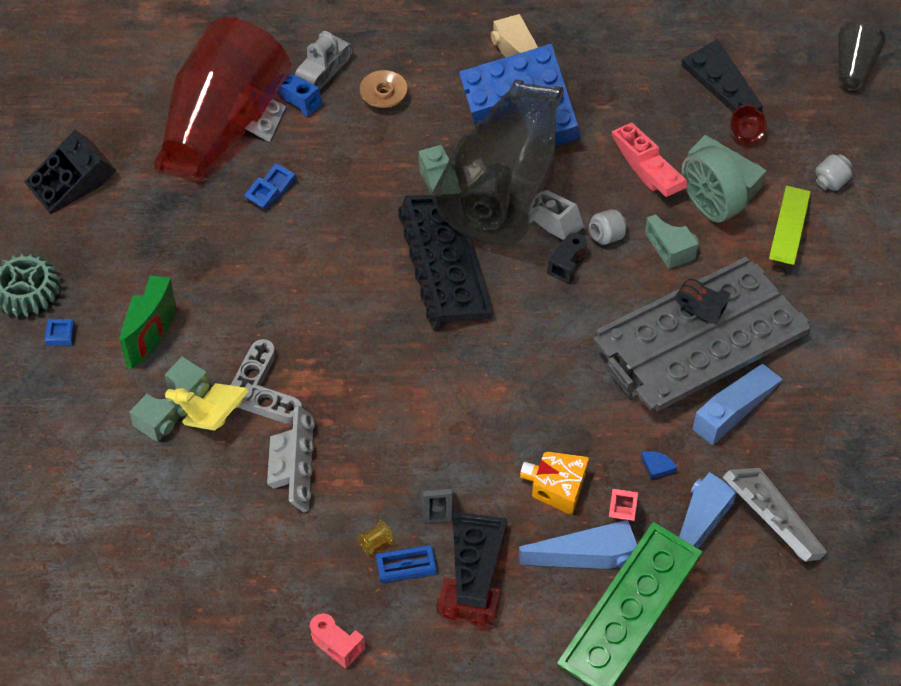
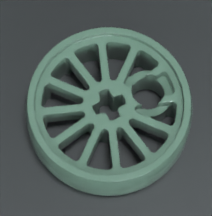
(714, 183)

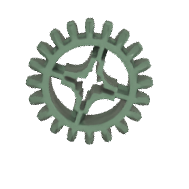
(27, 284)

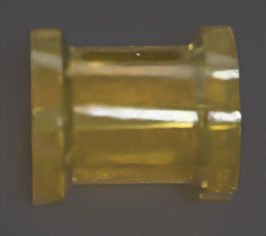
(374, 537)

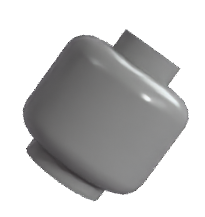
(833, 172)
(607, 226)

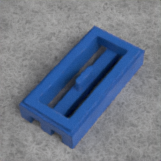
(406, 568)

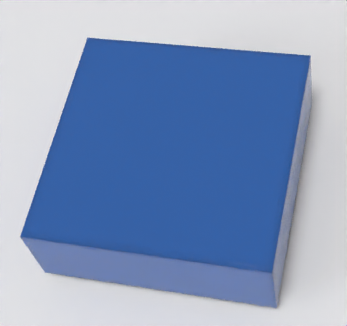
(59, 332)

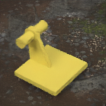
(210, 410)

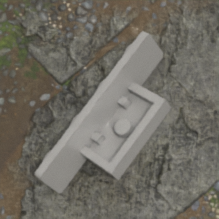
(292, 458)

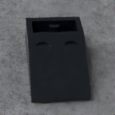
(69, 173)

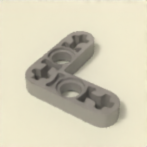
(256, 391)

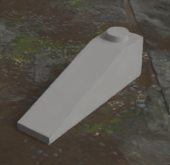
(558, 216)

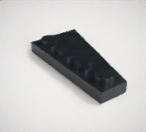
(720, 76)
(476, 553)

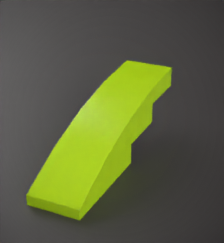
(789, 225)

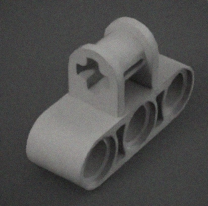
(324, 59)

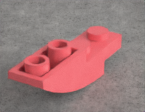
(645, 160)

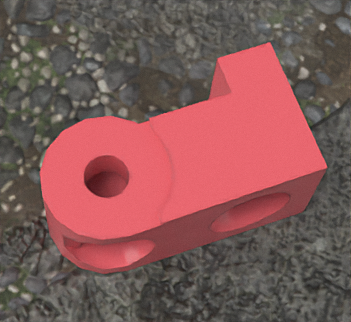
(623, 504)
(335, 641)

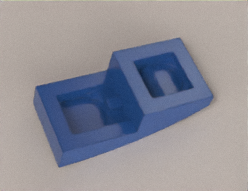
(271, 187)

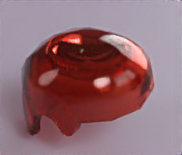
(748, 124)

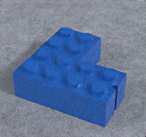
(491, 81)

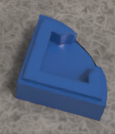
(657, 464)

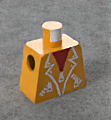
(557, 479)

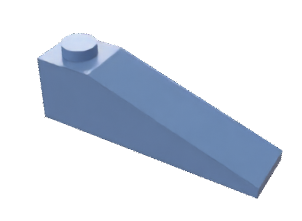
(734, 403)
(707, 507)
(592, 548)

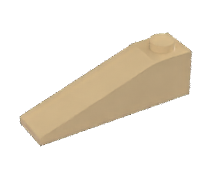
(512, 36)

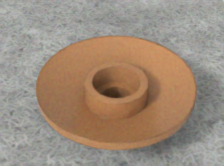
(383, 88)

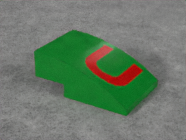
(147, 320)

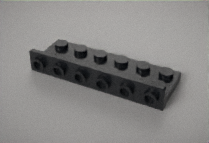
(443, 265)

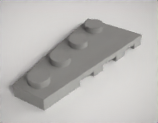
(775, 510)

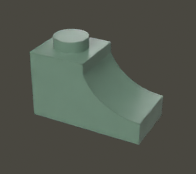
(431, 165)
(672, 243)

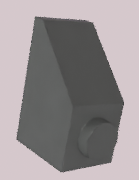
(436, 500)

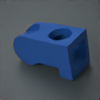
(301, 94)

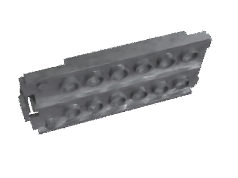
(676, 353)

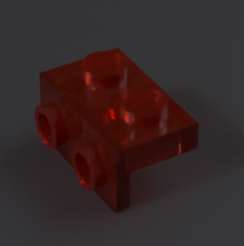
(478, 616)

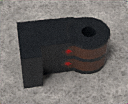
(564, 259)
(702, 300)

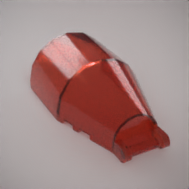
(220, 93)

